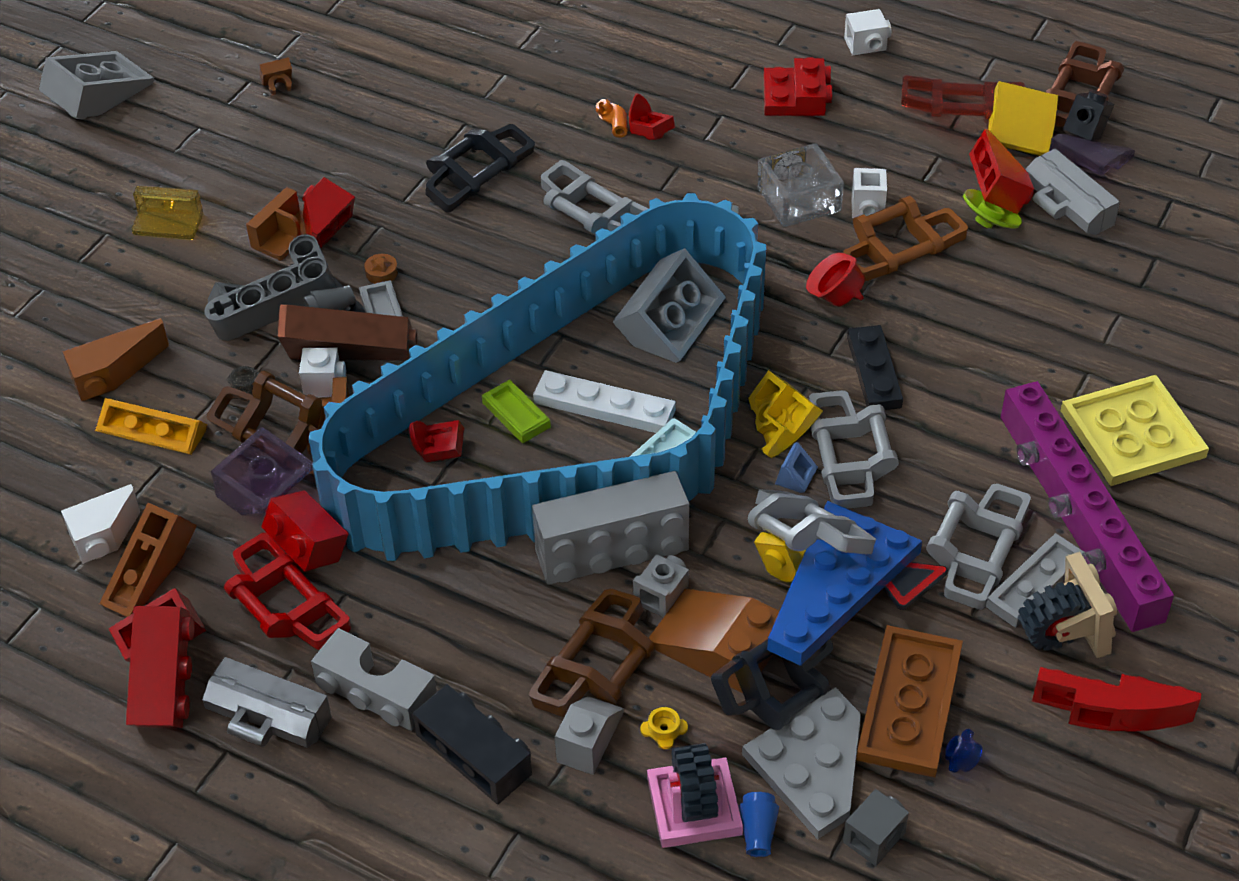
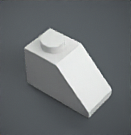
(102, 522)

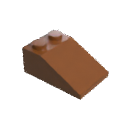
(712, 628)

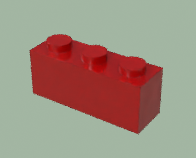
(159, 667)

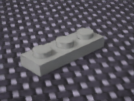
(1040, 570)

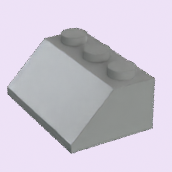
(670, 307)

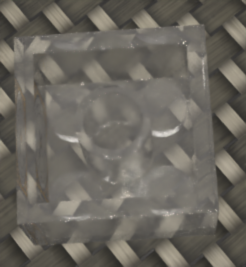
(800, 185)

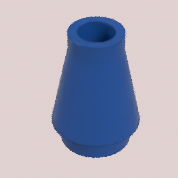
(759, 821)

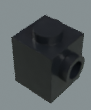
(1089, 115)

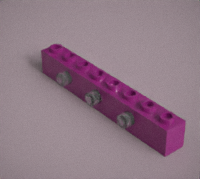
(1086, 507)

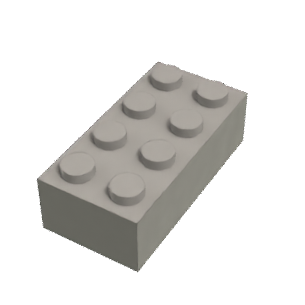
(611, 527)

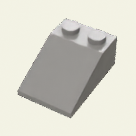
(91, 82)

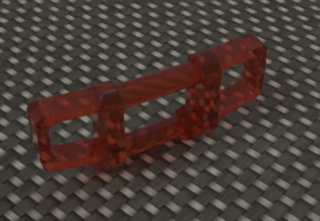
(937, 88)

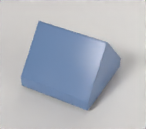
(796, 470)

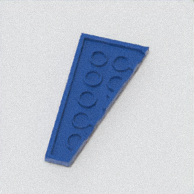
(836, 586)

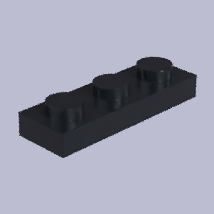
(874, 367)

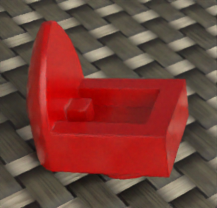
(647, 122)
(437, 440)

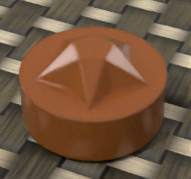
(381, 268)

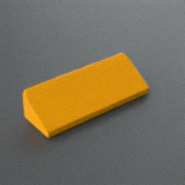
(150, 426)

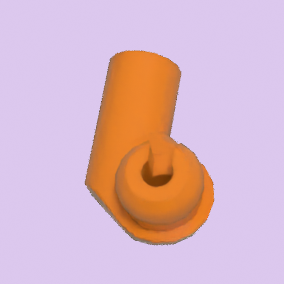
(613, 115)

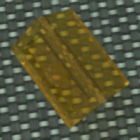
(167, 212)

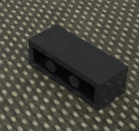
(473, 743)

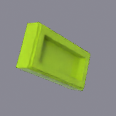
(516, 411)

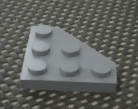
(812, 761)

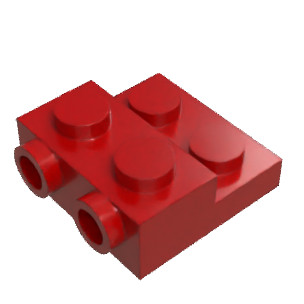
(798, 89)

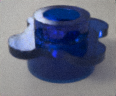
(963, 752)

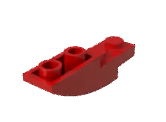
(1130, 706)

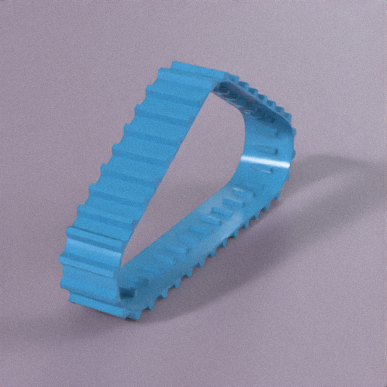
(488, 340)

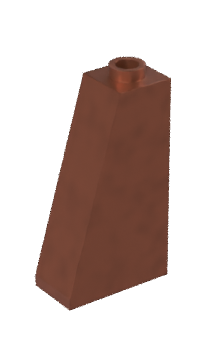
(353, 333)

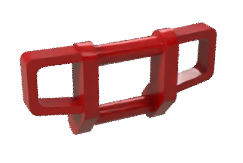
(249, 586)

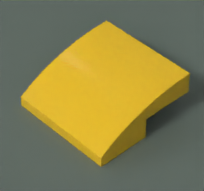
(1023, 118)

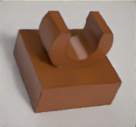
(276, 72)

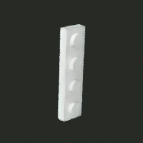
(603, 402)

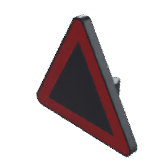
(913, 583)

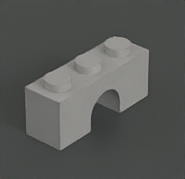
(344, 668)

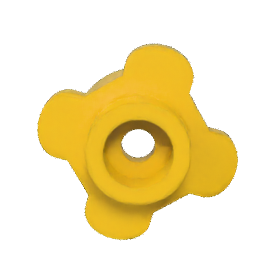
(664, 718)

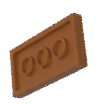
(909, 701)

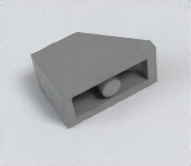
(586, 733)

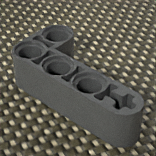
(260, 300)

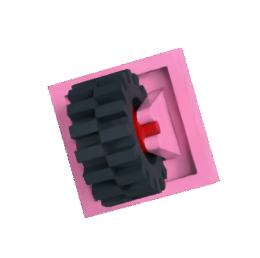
(694, 798)

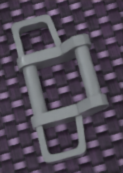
(583, 184)
(849, 427)
(977, 517)
(815, 524)

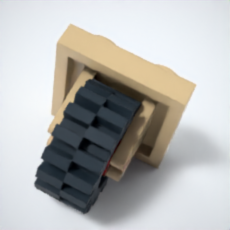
(1071, 611)

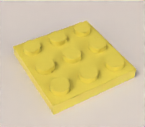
(1134, 430)

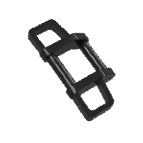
(475, 139)
(755, 689)

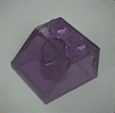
(259, 471)

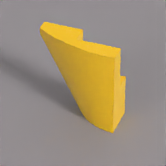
(781, 413)

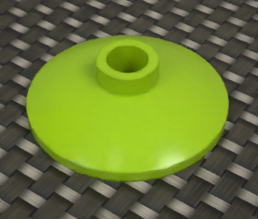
(988, 213)

